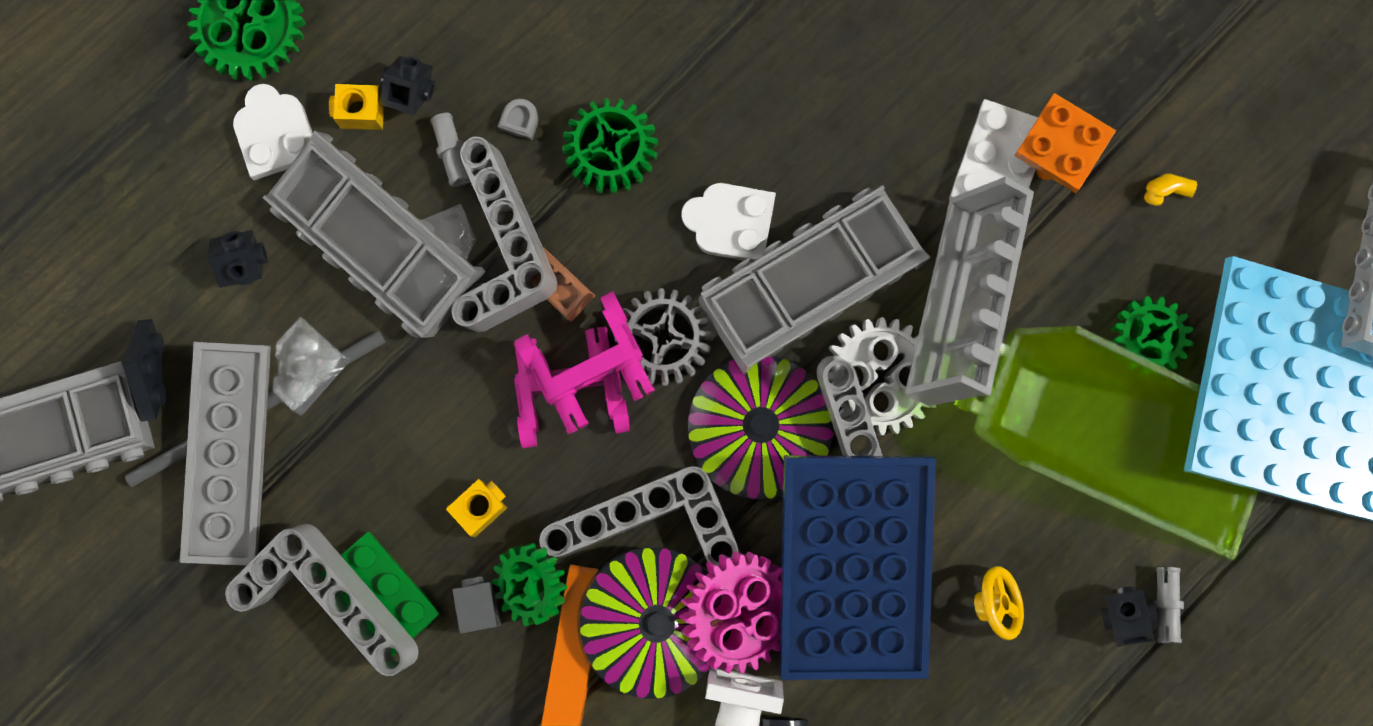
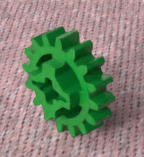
(1144, 322)
(529, 584)

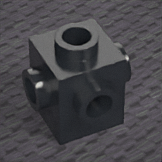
(406, 85)
(236, 258)
(1130, 629)

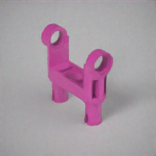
(622, 358)
(527, 388)

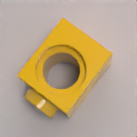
(370, 115)
(461, 507)

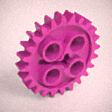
(735, 612)

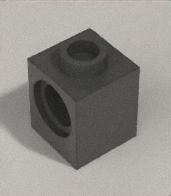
(476, 605)

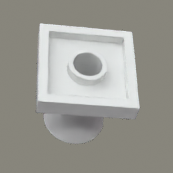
(743, 697)

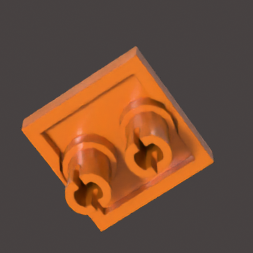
(1064, 143)

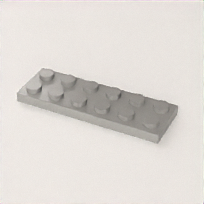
(225, 453)

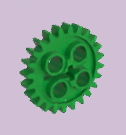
(277, 29)

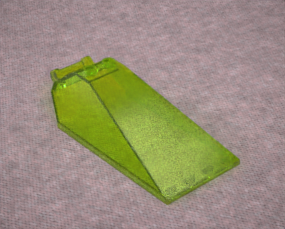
(1108, 430)

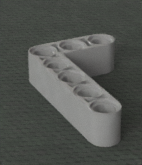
(509, 239)
(834, 395)
(644, 513)
(327, 593)

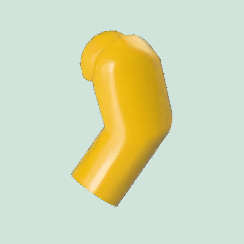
(1168, 184)

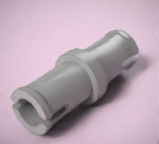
(449, 149)
(1168, 605)

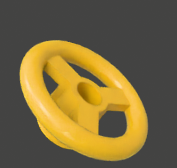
(995, 603)

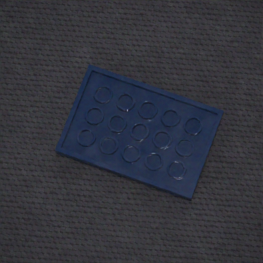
(856, 567)

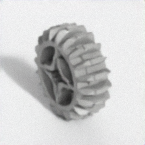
(678, 341)

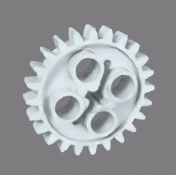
(859, 353)

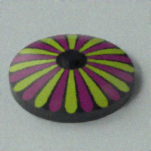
(753, 419)
(633, 623)

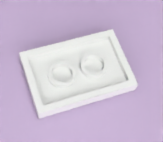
(992, 149)

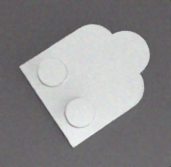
(270, 130)
(730, 221)

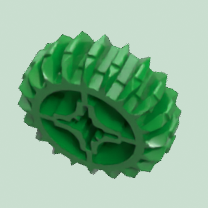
(622, 139)

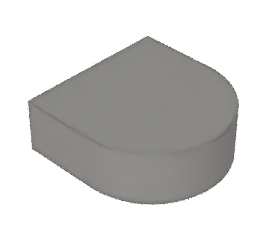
(519, 119)

